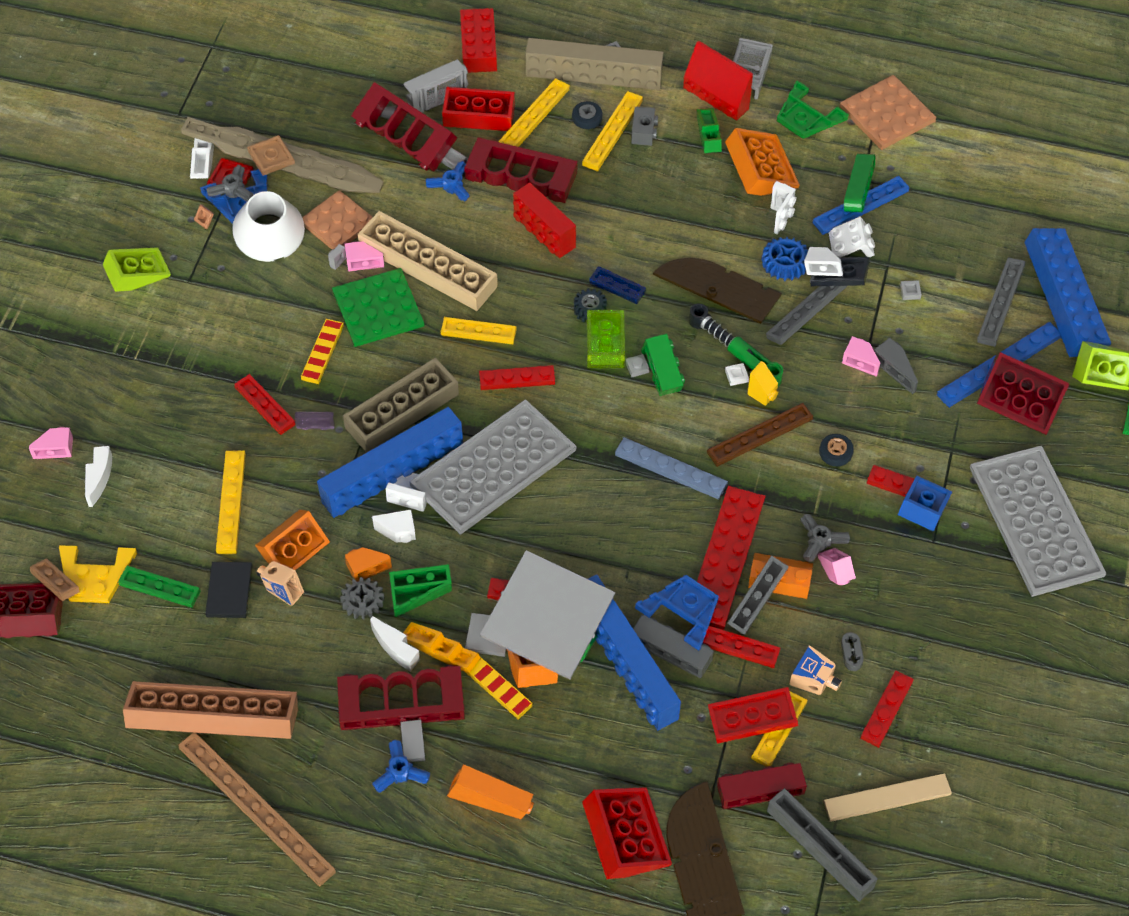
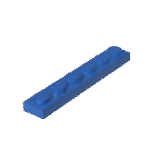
(875, 198)

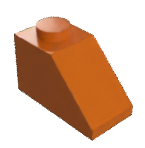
(366, 563)

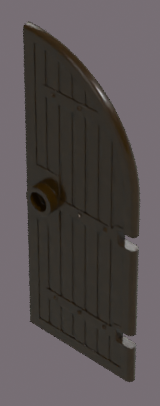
(724, 289)
(704, 867)

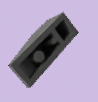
(896, 364)

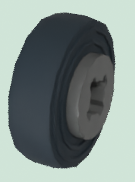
(587, 115)

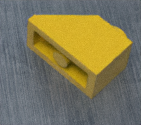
(762, 384)

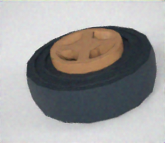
(837, 443)

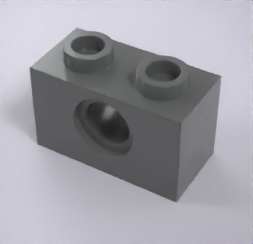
(643, 126)

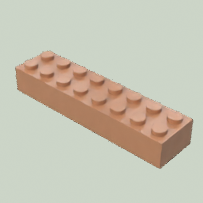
(211, 709)

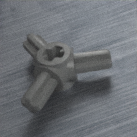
(232, 186)
(820, 537)

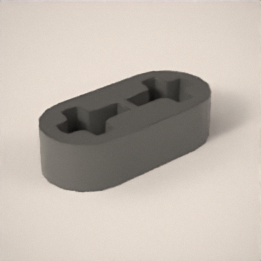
(848, 652)

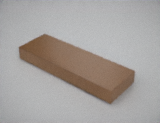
(54, 579)

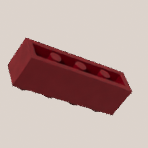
(760, 785)

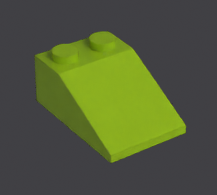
(134, 268)
(1102, 366)

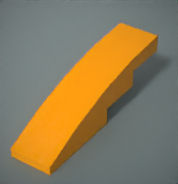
(440, 648)

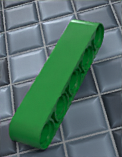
(859, 183)

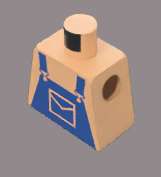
(281, 582)
(815, 673)

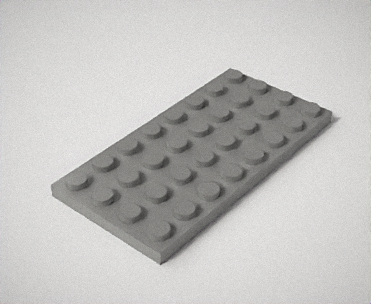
(493, 466)
(1037, 521)

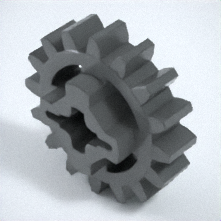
(352, 597)

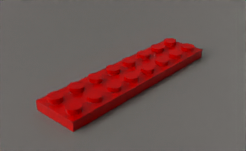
(730, 548)

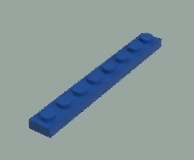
(1020, 350)

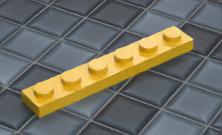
(535, 113)
(612, 131)
(230, 502)

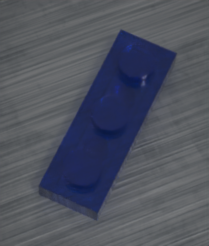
(617, 285)

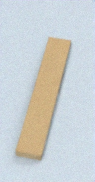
(887, 797)

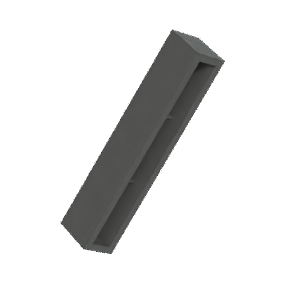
(822, 845)

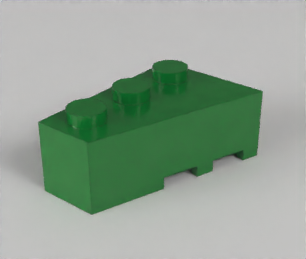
(663, 364)
(418, 586)

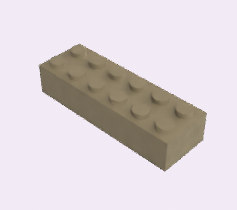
(401, 405)

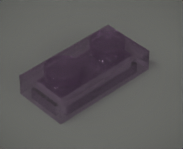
(314, 420)

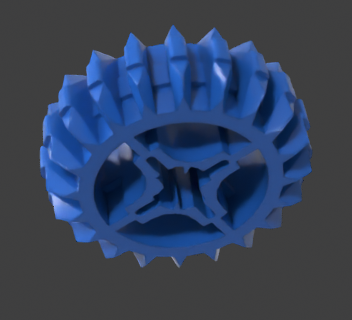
(784, 264)

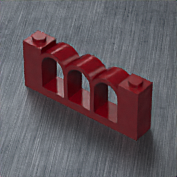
(435, 147)
(484, 150)
(351, 688)

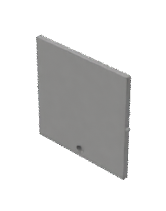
(547, 614)

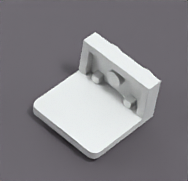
(782, 201)
(852, 237)
(404, 495)

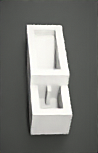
(201, 159)
(97, 474)
(395, 644)

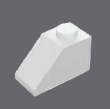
(822, 262)
(395, 526)

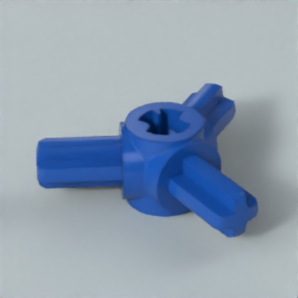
(451, 182)
(398, 761)

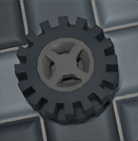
(593, 299)

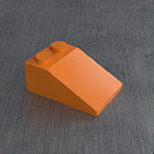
(529, 673)

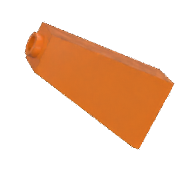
(490, 793)

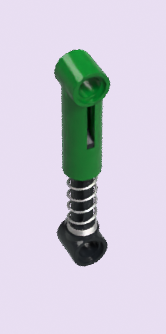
(736, 346)

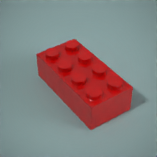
(478, 40)
(478, 109)
(544, 220)

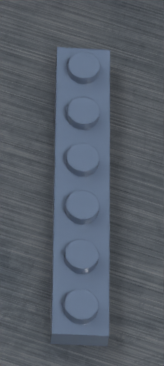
(671, 468)

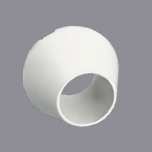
(270, 240)

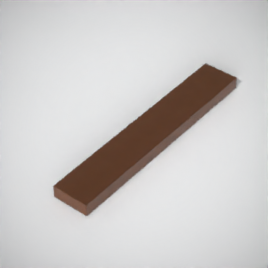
(759, 434)

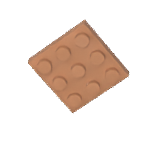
(336, 220)

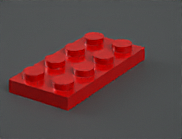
(752, 715)

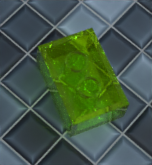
(605, 339)

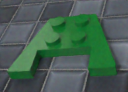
(804, 119)

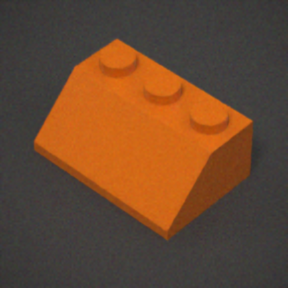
(293, 541)
(794, 582)

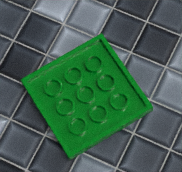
(377, 307)

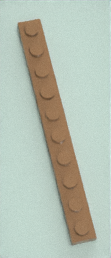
(257, 809)

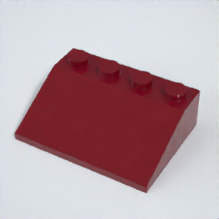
(1022, 393)
(29, 610)

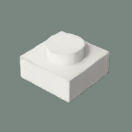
(736, 374)

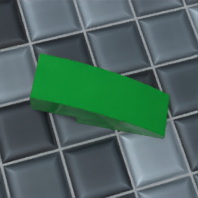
(709, 130)

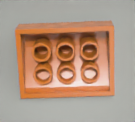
(760, 161)

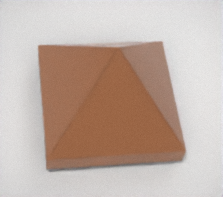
(203, 216)

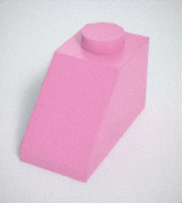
(362, 256)
(861, 356)
(53, 444)
(837, 566)

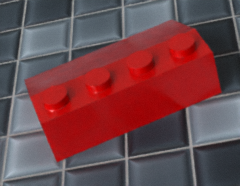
(718, 81)
(626, 831)

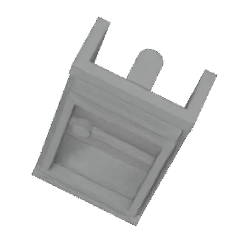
(755, 58)
(430, 88)

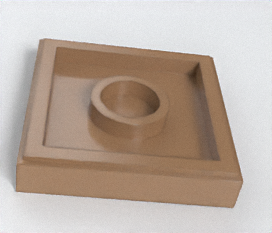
(270, 155)

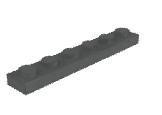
(1001, 302)
(803, 313)

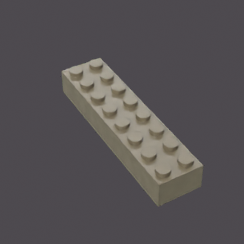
(594, 64)

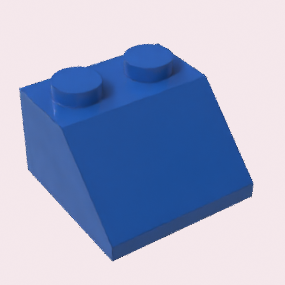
(924, 503)

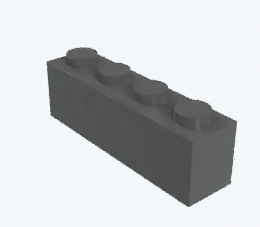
(758, 595)
(671, 647)

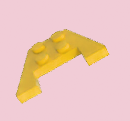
(95, 582)

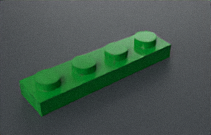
(159, 586)

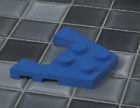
(230, 206)
(687, 600)

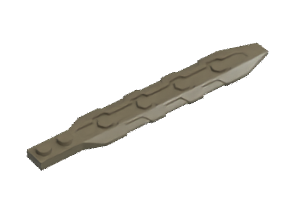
(308, 163)

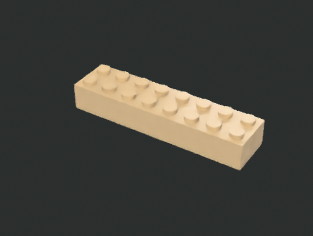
(429, 261)

